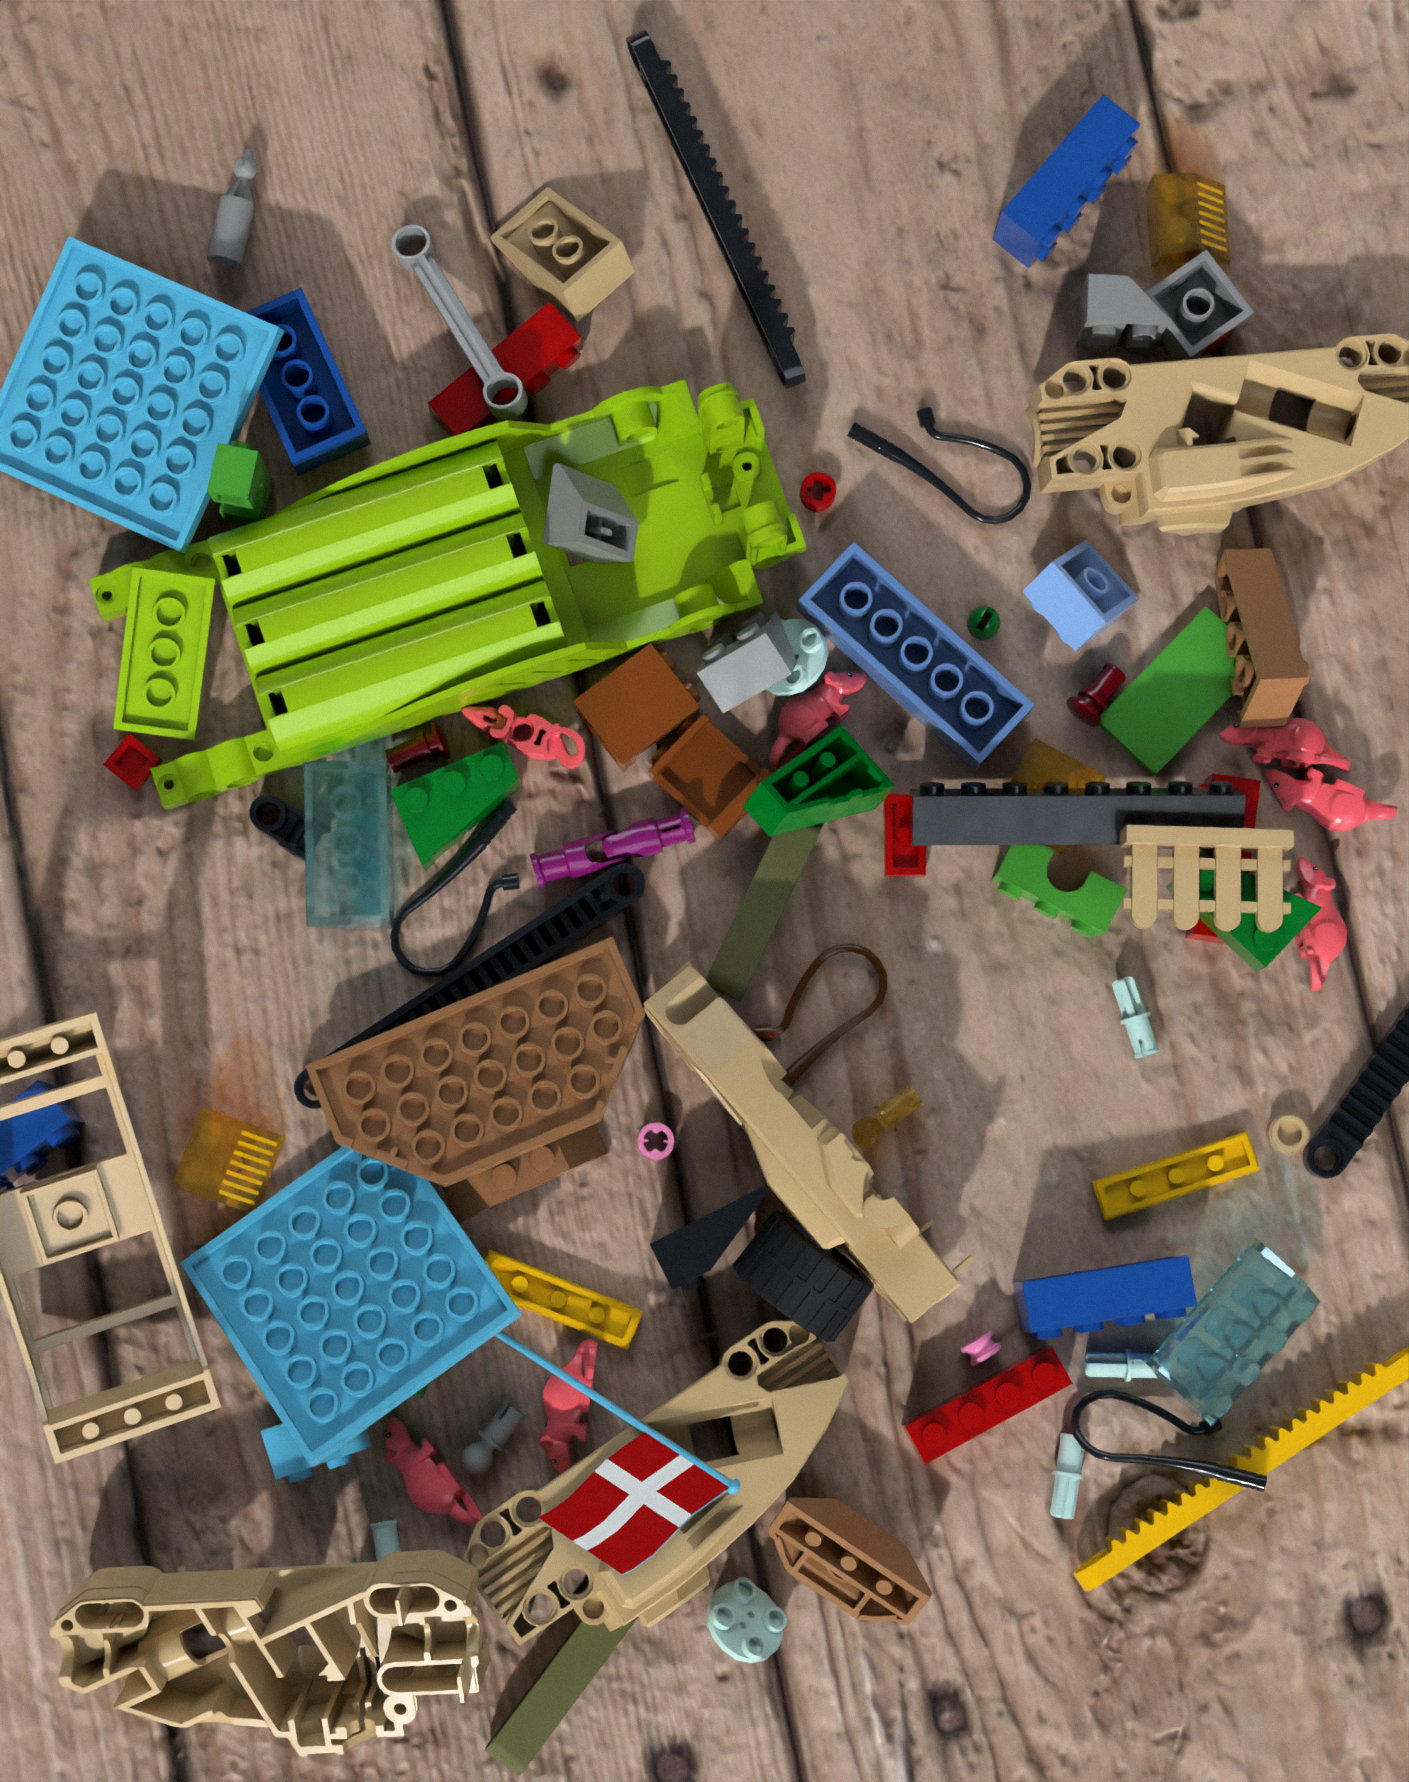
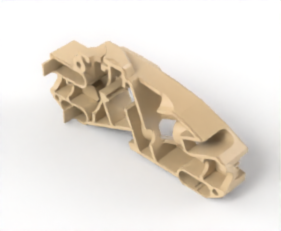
(1202, 485)
(800, 1149)
(796, 1385)
(377, 1627)

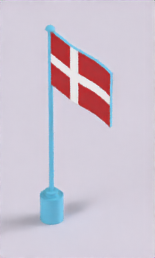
(635, 1494)

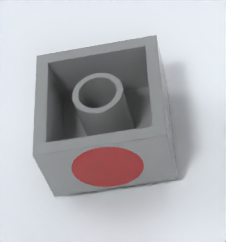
(1200, 308)

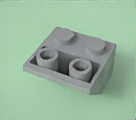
(1117, 315)
(588, 518)
(746, 661)

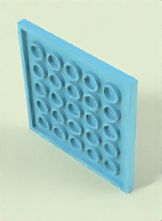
(129, 392)
(348, 1296)

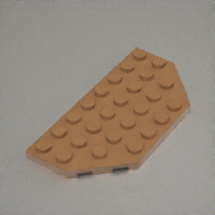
(487, 1070)

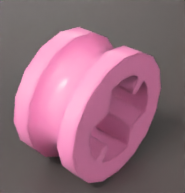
(656, 1128)
(981, 1348)

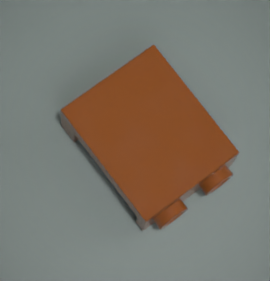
(637, 705)
(707, 775)

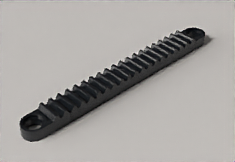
(717, 208)
(513, 956)
(1363, 1101)

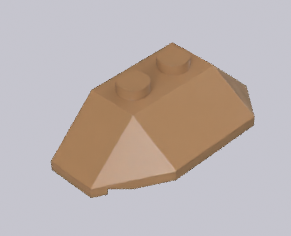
(524, 1173)
(849, 1560)

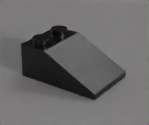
(699, 1245)

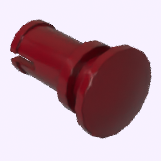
(1094, 699)
(419, 749)

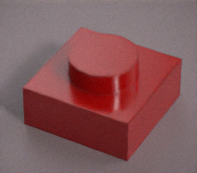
(132, 762)

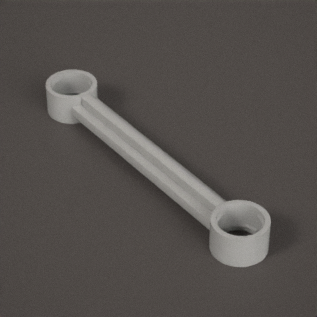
(459, 321)

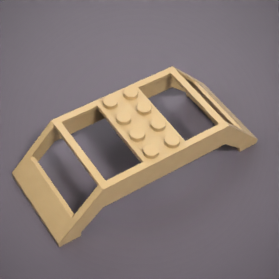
(79, 1214)

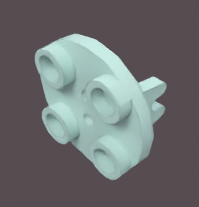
(812, 653)
(759, 1633)

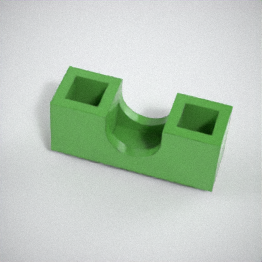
(240, 483)
(1087, 908)

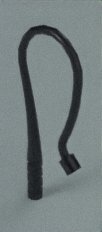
(926, 421)
(474, 849)
(1205, 1468)

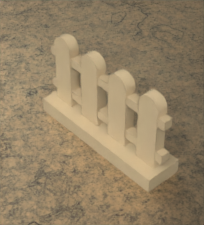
(1227, 867)

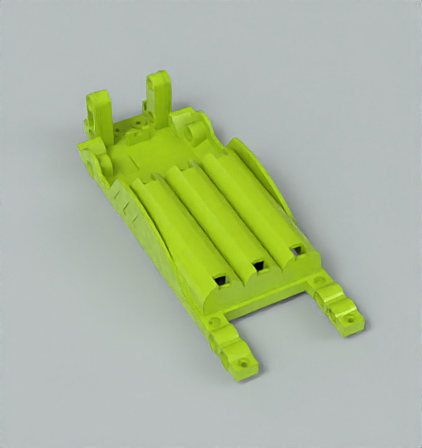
(405, 590)

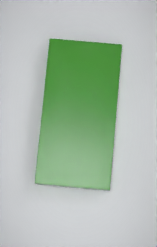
(1173, 694)

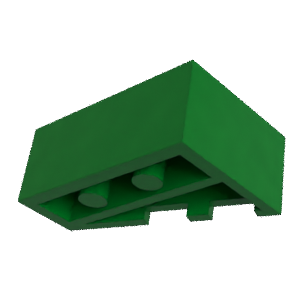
(819, 786)
(454, 799)
(1247, 940)

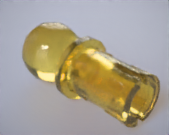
(869, 1131)

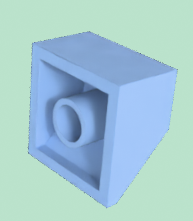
(1080, 595)

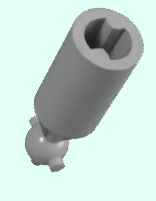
(234, 217)

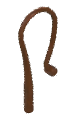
(766, 1032)

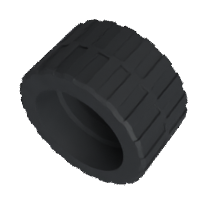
(802, 1280)

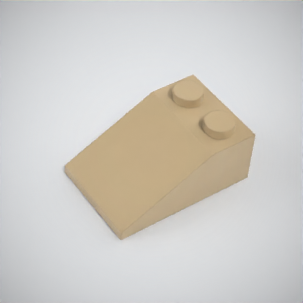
(564, 253)

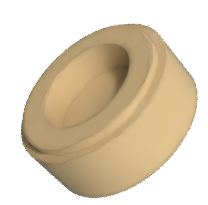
(1288, 1133)

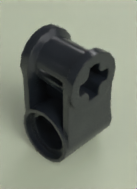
(287, 830)

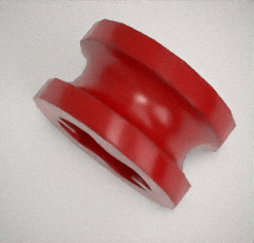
(828, 498)

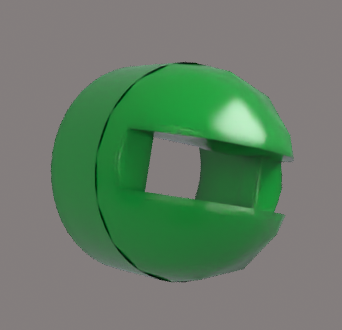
(991, 627)

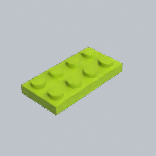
(164, 653)

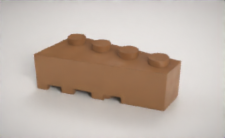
(1260, 637)

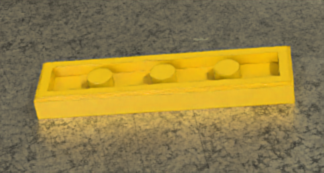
(1175, 1176)
(565, 1301)

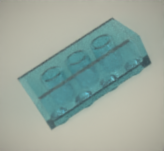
(349, 845)
(1233, 1332)

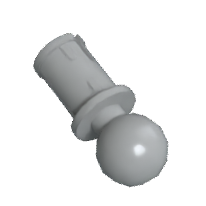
(478, 1457)

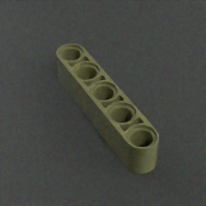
(761, 911)
(553, 1694)

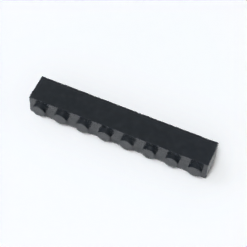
(1063, 813)

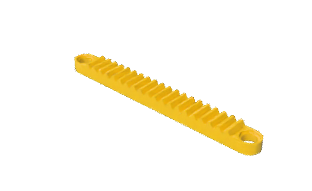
(1260, 1459)

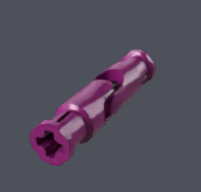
(638, 840)

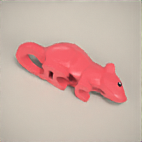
(806, 716)
(530, 735)
(1296, 744)
(1332, 806)
(1326, 932)
(565, 1407)
(429, 1484)

